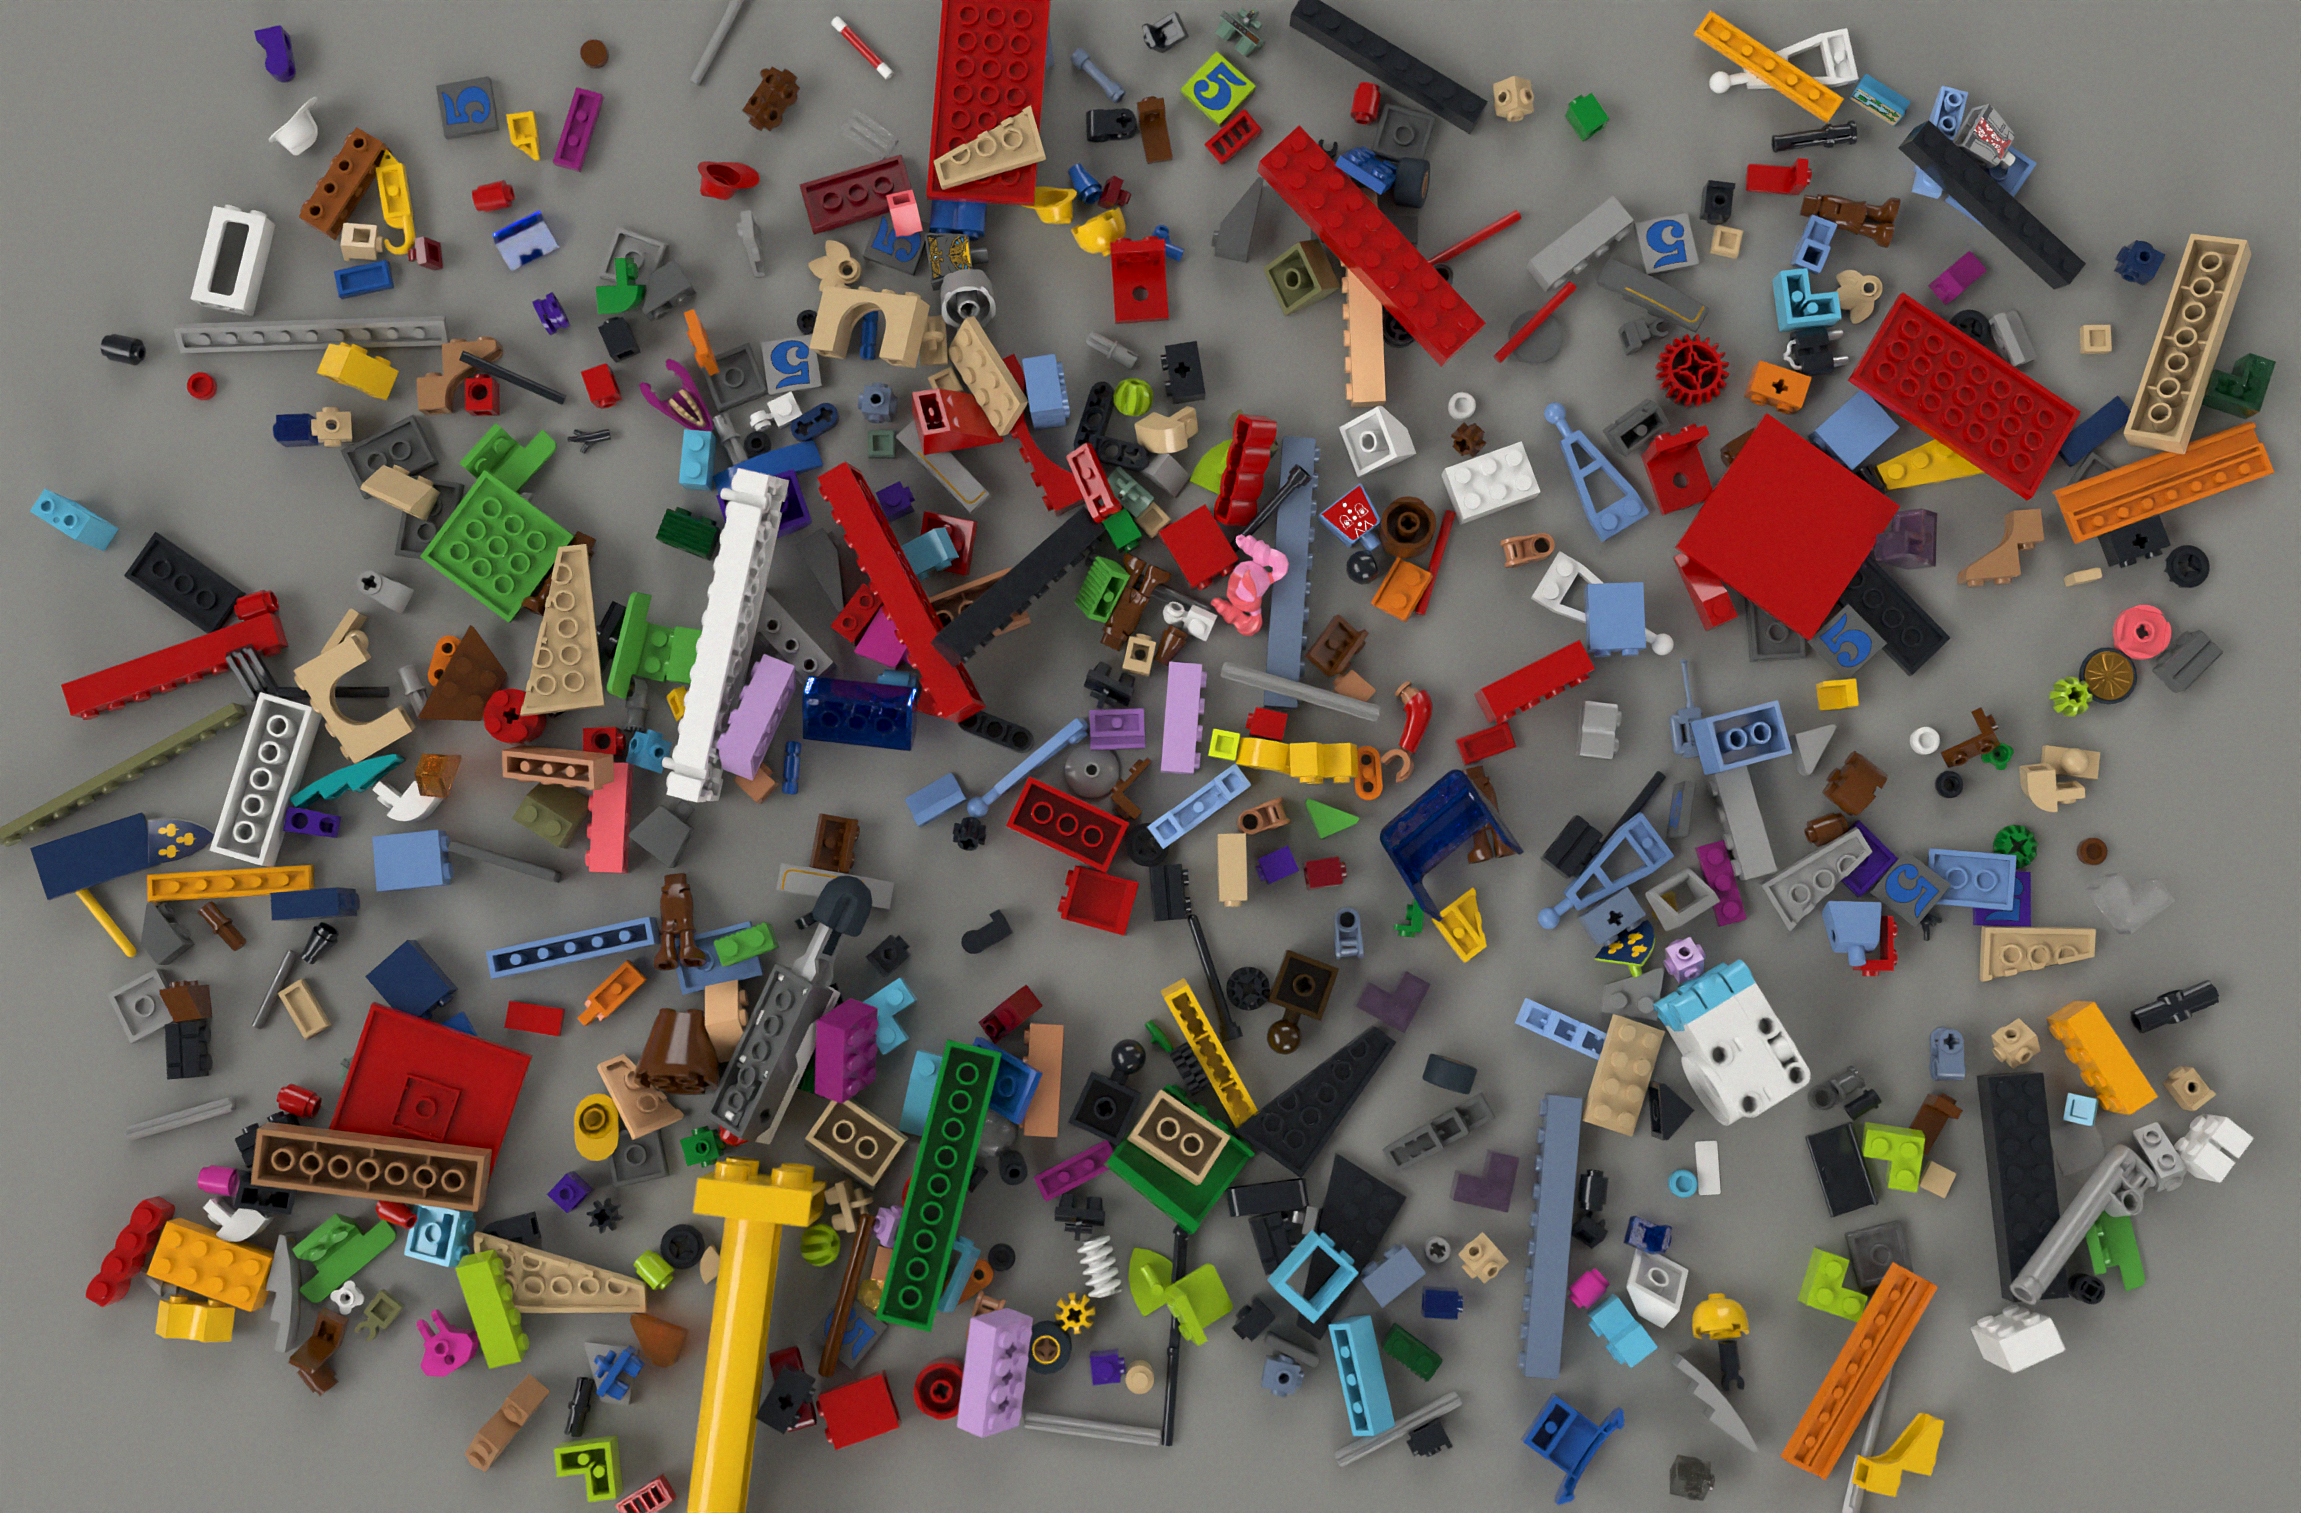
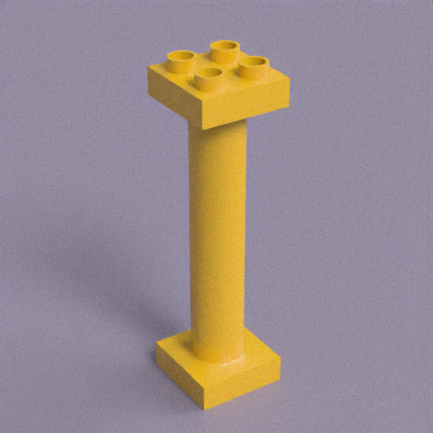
(754, 1215)

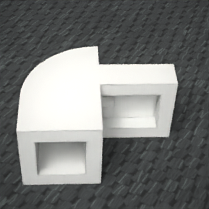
(409, 806)
(236, 1224)

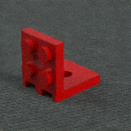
(1134, 267)
(1675, 456)

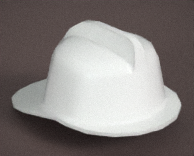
(299, 131)

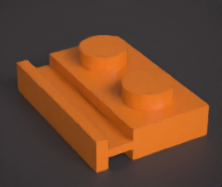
(699, 339)
(1401, 589)

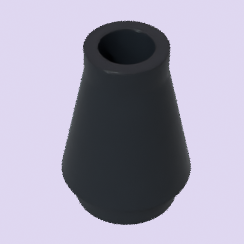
(319, 942)

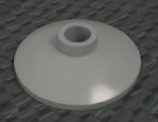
(1091, 785)

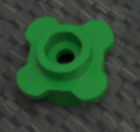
(1999, 762)

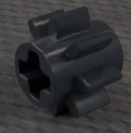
(969, 833)
(598, 1220)

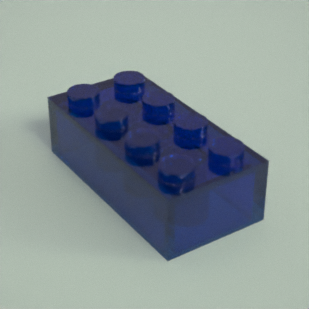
(859, 713)

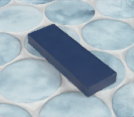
(2094, 431)

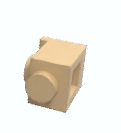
(361, 241)
(1131, 663)
(2178, 1087)

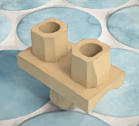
(934, 342)
(852, 1205)

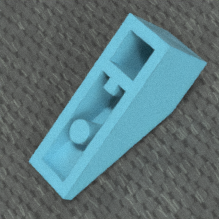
(920, 1092)

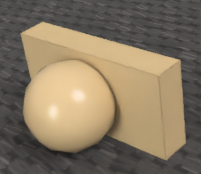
(347, 628)
(2072, 761)

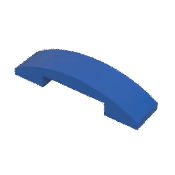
(800, 457)

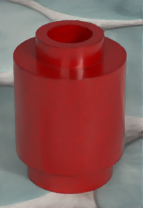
(1365, 103)
(493, 196)
(256, 605)
(299, 1101)

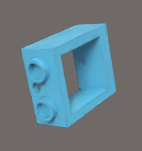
(74, 519)
(968, 1259)
(1329, 1291)

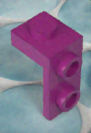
(1957, 277)

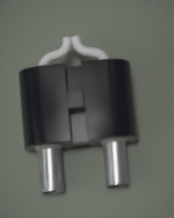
(1812, 351)

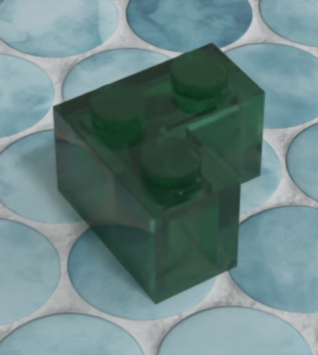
(2243, 389)

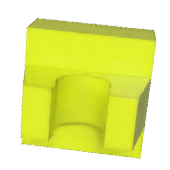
(1224, 744)

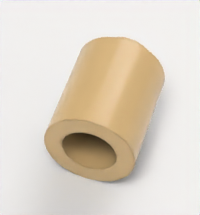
(1139, 1377)

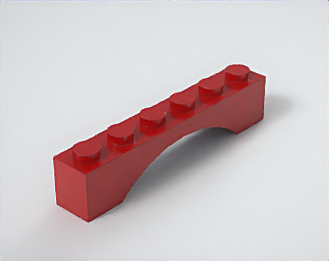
(1058, 484)

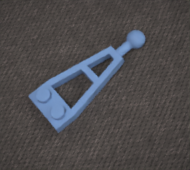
(1619, 514)
(1072, 733)
(1644, 842)

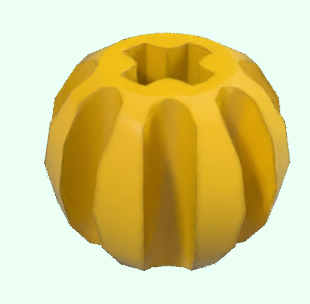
(1073, 1321)

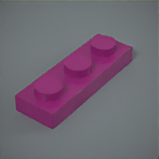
(578, 129)
(1720, 878)
(1074, 1171)

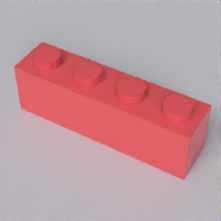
(611, 823)

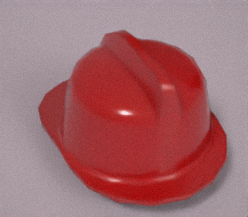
(724, 179)

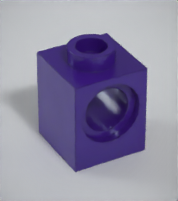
(1276, 865)
(570, 1191)

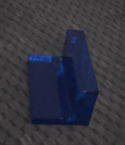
(525, 240)

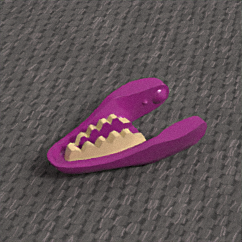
(685, 405)

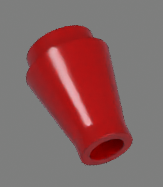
(396, 1213)

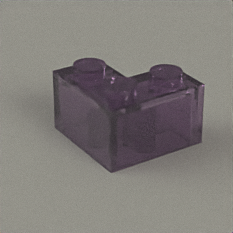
(1911, 540)
(1394, 1008)
(1493, 1188)

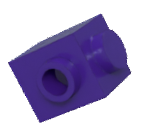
(896, 501)
(1106, 1367)

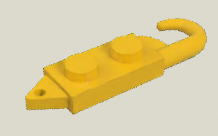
(396, 201)

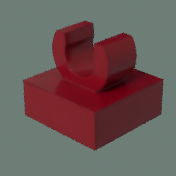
(1113, 193)
(426, 253)

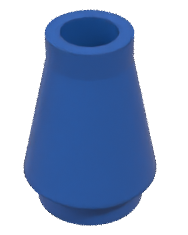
(1086, 186)

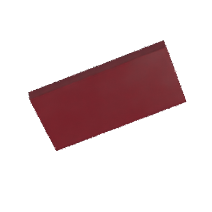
(854, 194)

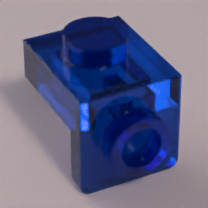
(1648, 1236)

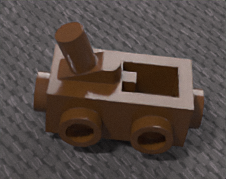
(771, 98)

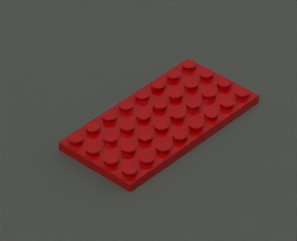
(986, 72)
(1964, 396)

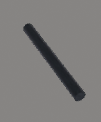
(512, 377)
(340, 692)
(1638, 803)

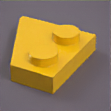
(1462, 926)

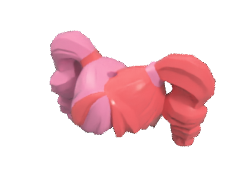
(1248, 585)

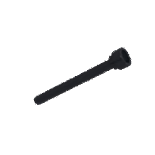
(1297, 478)
(1229, 1028)

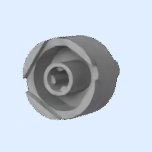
(967, 295)

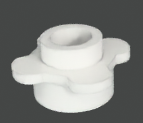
(355, 1294)

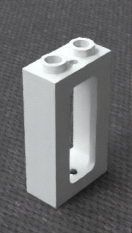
(252, 264)

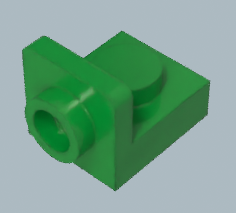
(1415, 916)

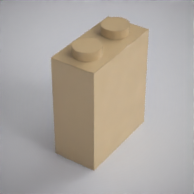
(1232, 869)

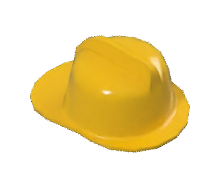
(1054, 204)
(596, 1127)

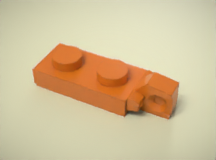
(612, 993)

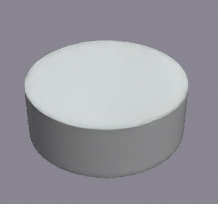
(1461, 406)
(1924, 740)

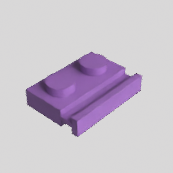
(1117, 729)

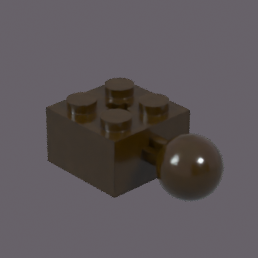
(1285, 1035)

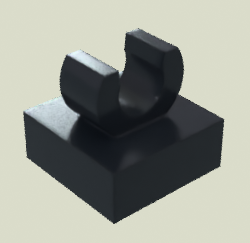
(1589, 1231)

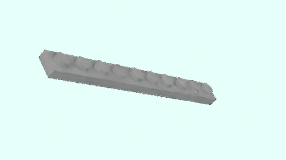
(311, 334)

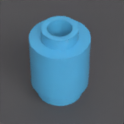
(898, 678)

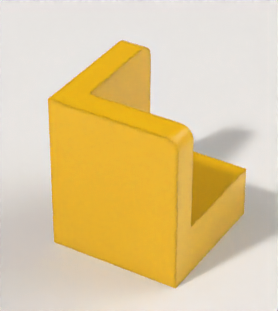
(1837, 694)

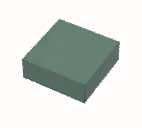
(881, 444)

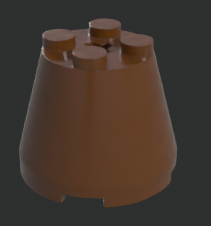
(678, 1055)

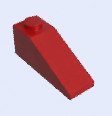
(1706, 593)

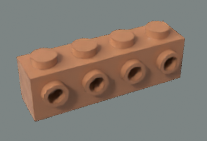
(558, 766)
(1045, 1055)

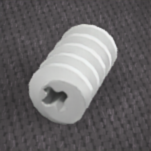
(1099, 1266)

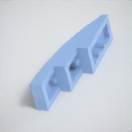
(1561, 1028)

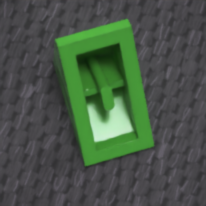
(1328, 819)

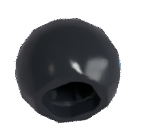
(1362, 567)

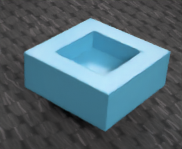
(2081, 1109)

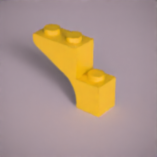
(1912, 1451)

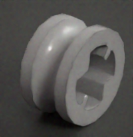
(1441, 1241)

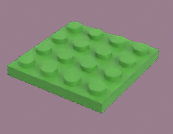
(497, 546)

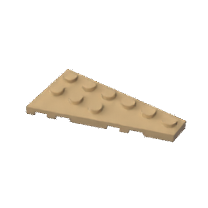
(566, 653)
(562, 1285)

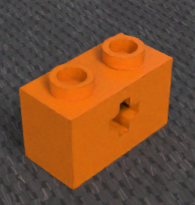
(1790, 384)

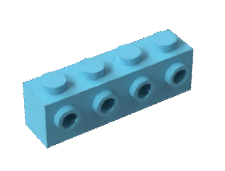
(1361, 1375)

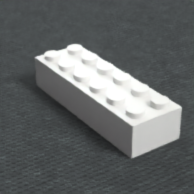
(265, 779)

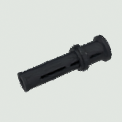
(1827, 136)

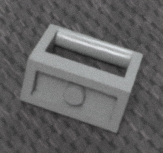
(1668, 917)

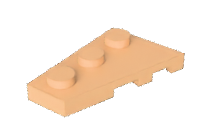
(639, 1107)

